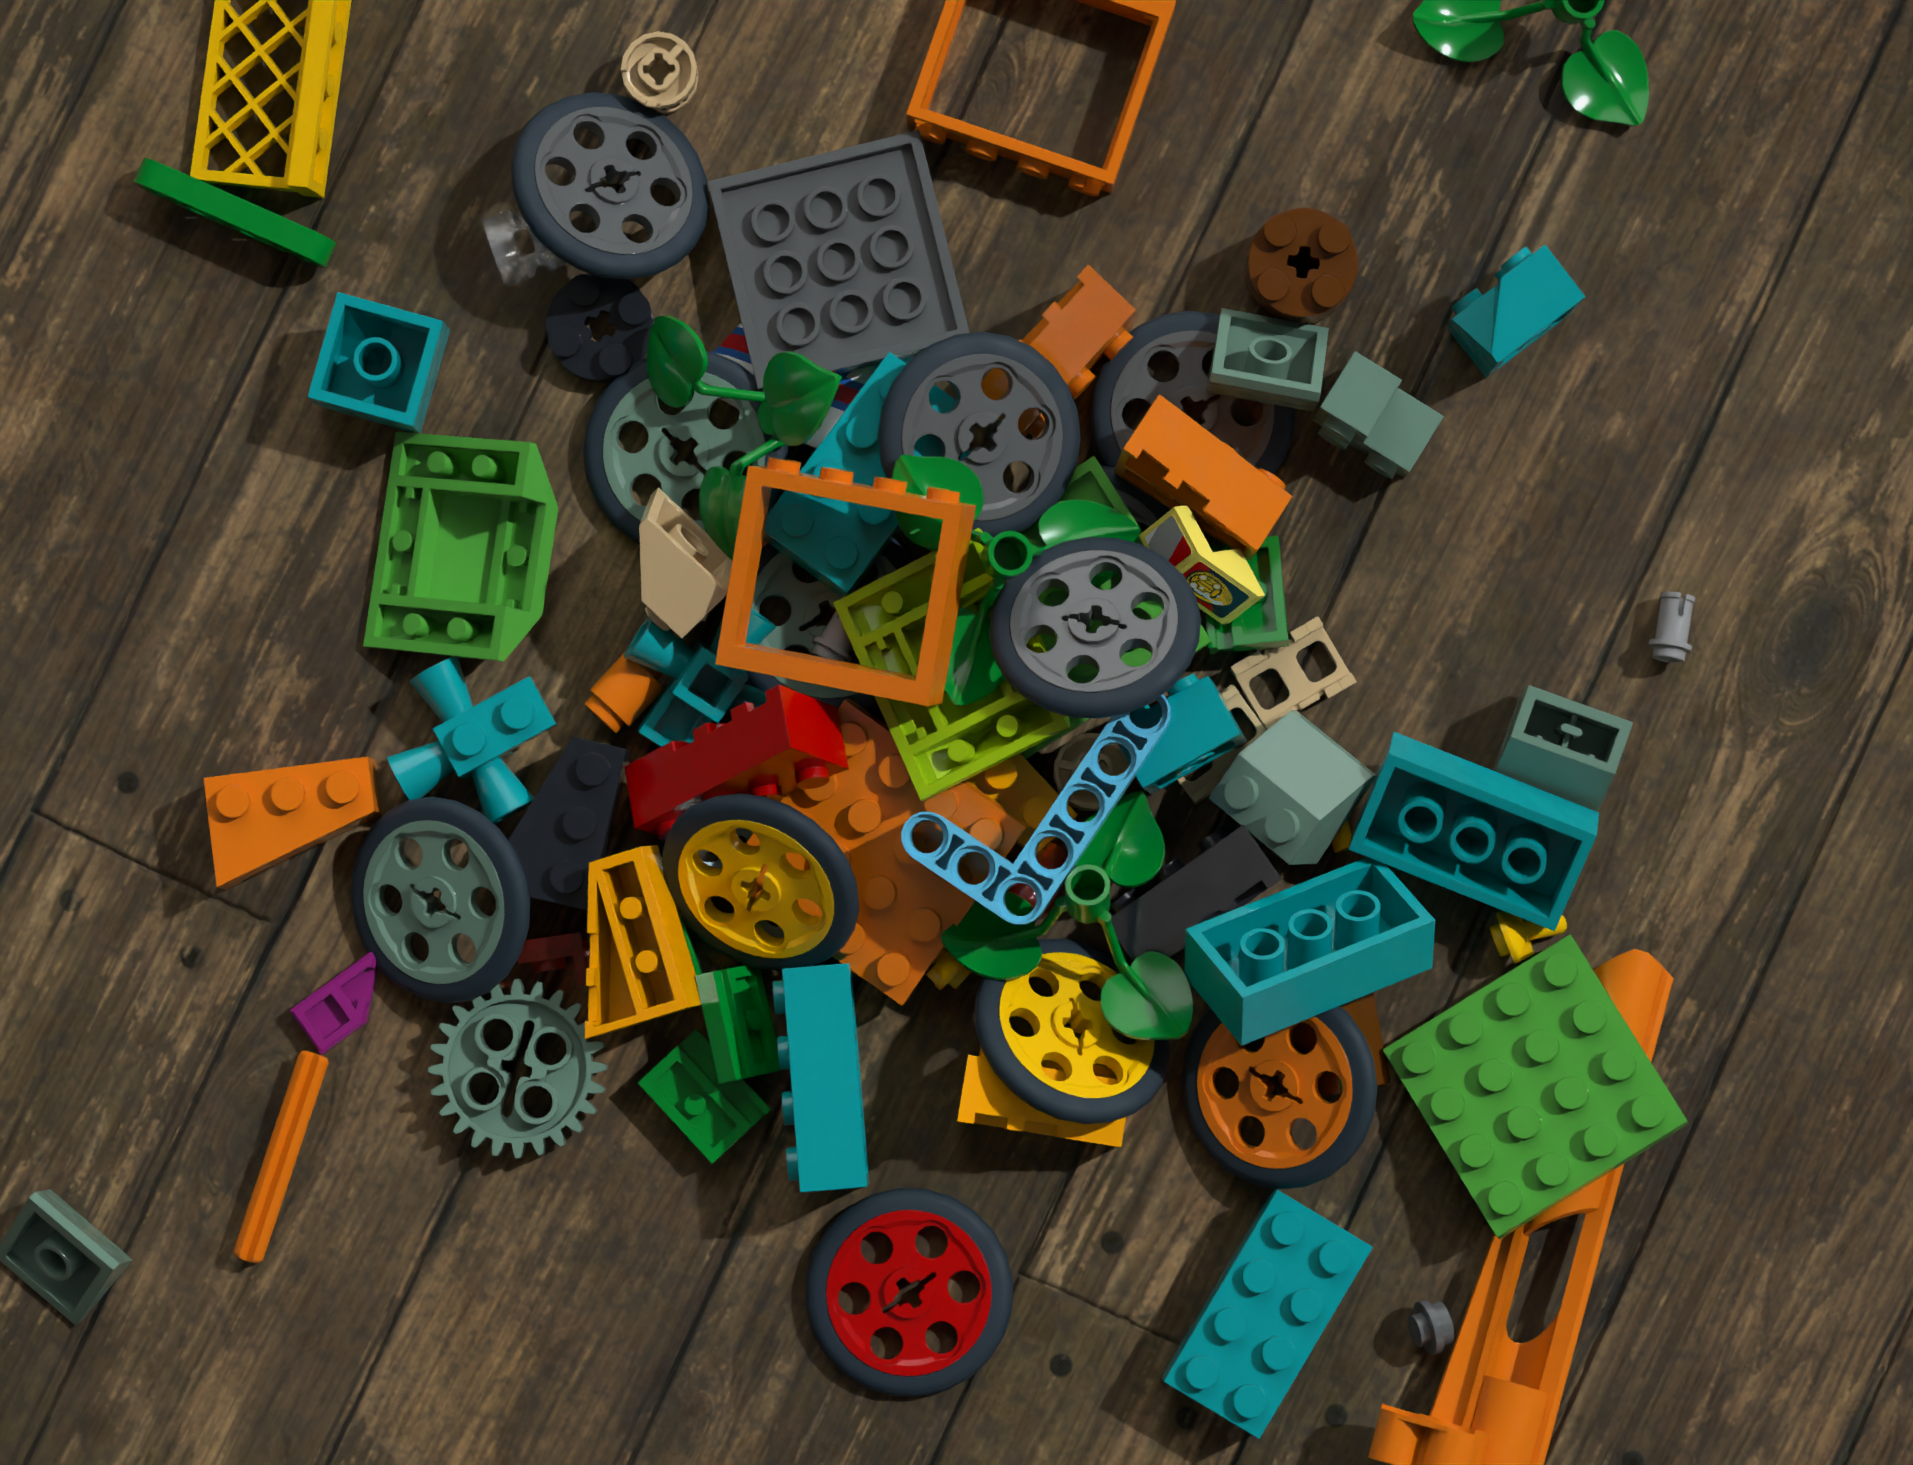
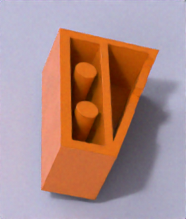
(1073, 337)
(1189, 466)
(280, 812)

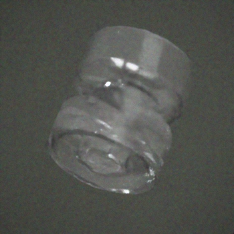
(506, 251)

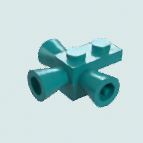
(698, 686)
(474, 739)

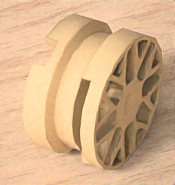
(660, 72)
(1111, 762)

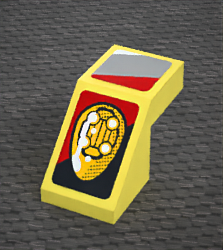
(1218, 579)

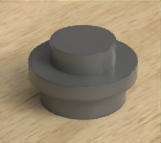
(1431, 1326)

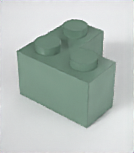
(1376, 418)

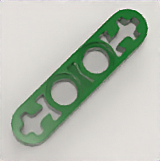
(234, 212)

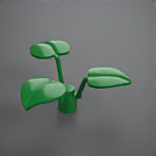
(1600, 82)
(791, 411)
(971, 666)
(1143, 1000)

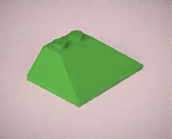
(461, 547)

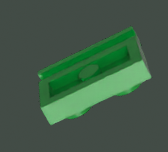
(1265, 621)
(738, 1023)
(703, 1109)

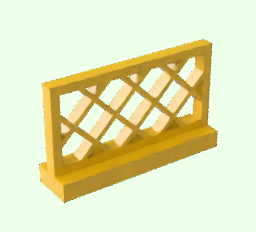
(314, 97)

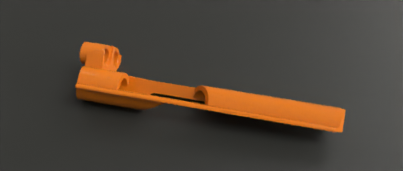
(1503, 1394)

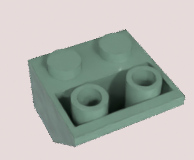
(1562, 747)

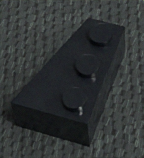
(571, 822)
(1212, 884)

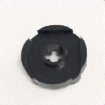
(571, 340)

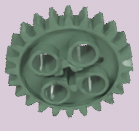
(470, 1055)

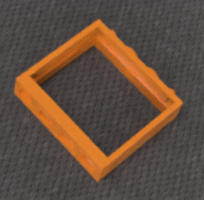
(1030, 158)
(945, 594)

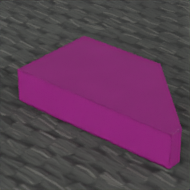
(339, 1005)

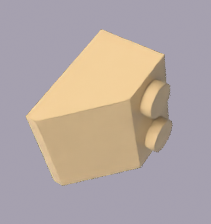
(680, 567)

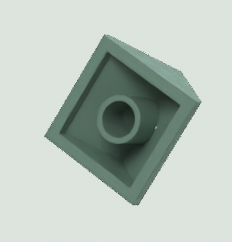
(1268, 360)
(61, 1255)

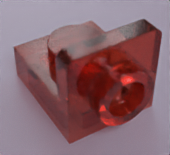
(549, 954)

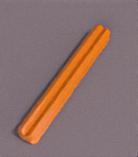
(280, 1157)

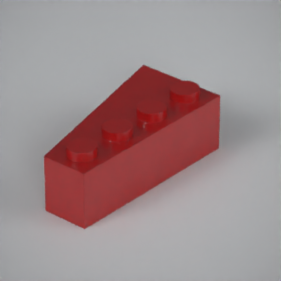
(759, 753)

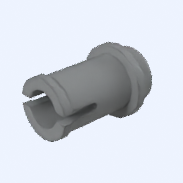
(1672, 628)
(833, 642)

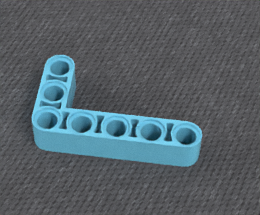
(1056, 823)

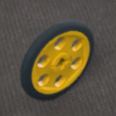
(780, 830)
(1018, 1059)

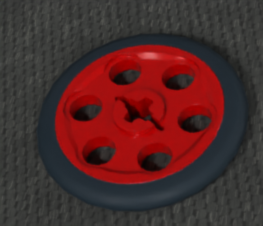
(848, 1336)

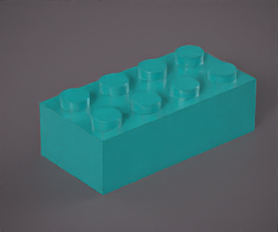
(837, 537)
(1474, 831)
(1309, 949)
(824, 1078)
(1266, 1313)

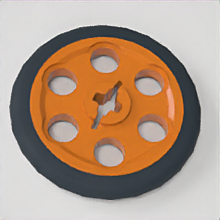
(1278, 1159)

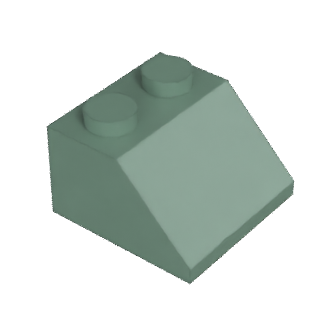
(1293, 789)

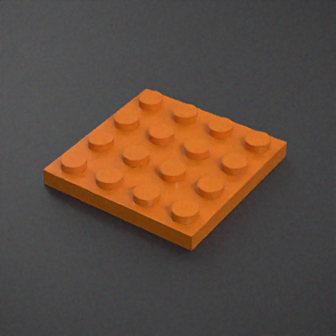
(899, 899)

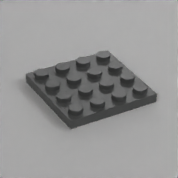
(840, 256)

